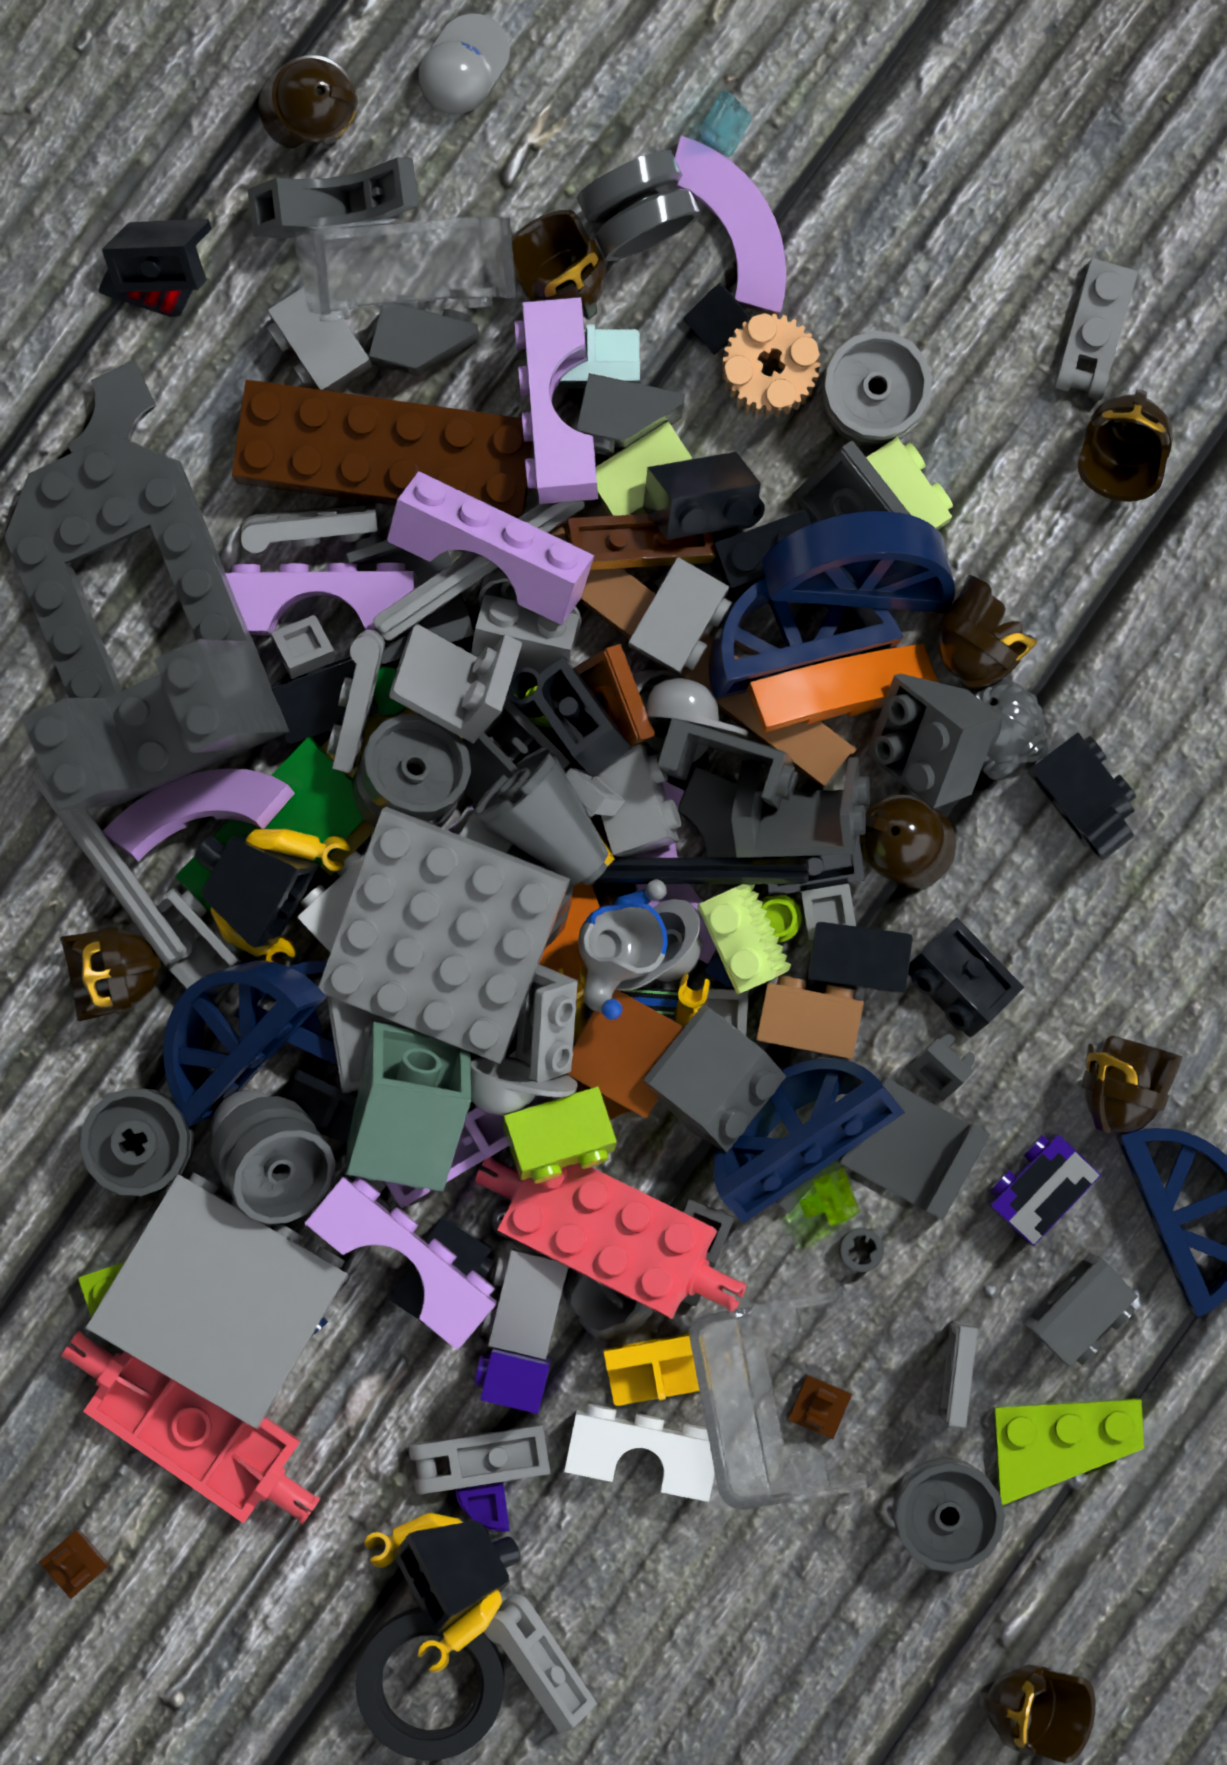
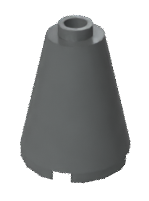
(545, 818)

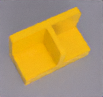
(651, 1369)

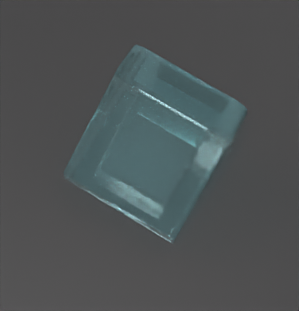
(725, 124)

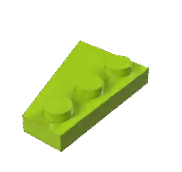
(1061, 1440)

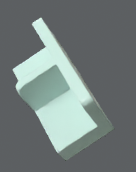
(609, 354)

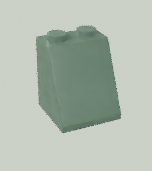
(408, 1108)

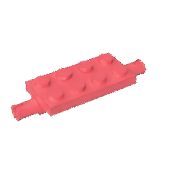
(612, 1235)
(191, 1435)

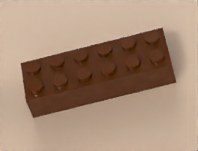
(376, 447)

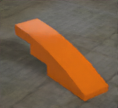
(835, 687)

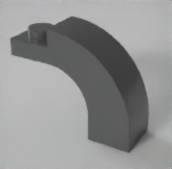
(341, 201)

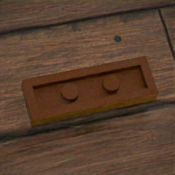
(634, 542)

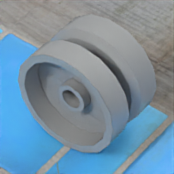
(872, 359)

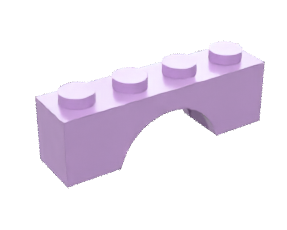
(554, 345)
(541, 567)
(268, 595)
(355, 1219)

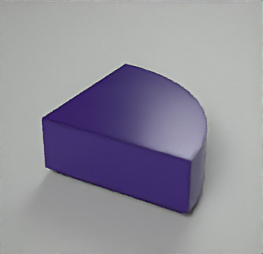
(486, 1505)

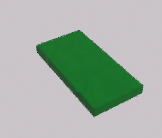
(319, 807)

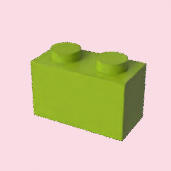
(560, 1135)

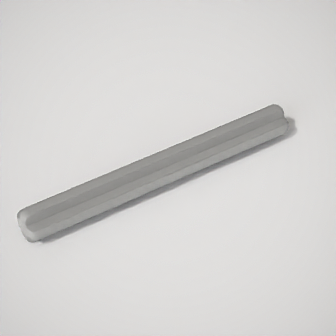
(460, 575)
(117, 877)

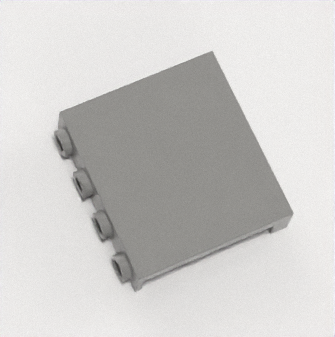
(218, 1299)

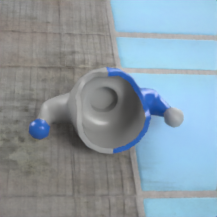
(621, 945)

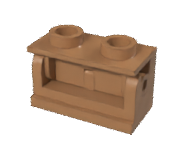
(810, 1019)

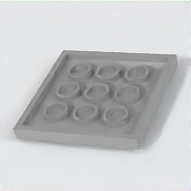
(443, 934)

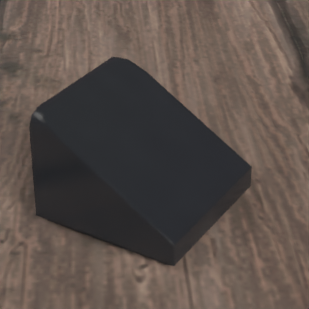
(716, 318)

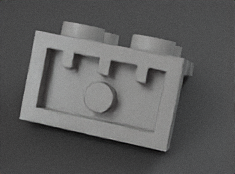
(452, 684)

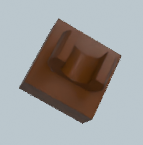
(819, 1406)
(74, 1563)

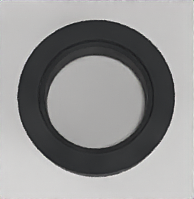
(418, 1742)

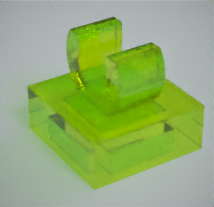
(833, 1197)

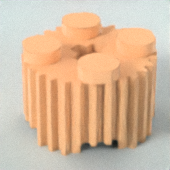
(778, 339)

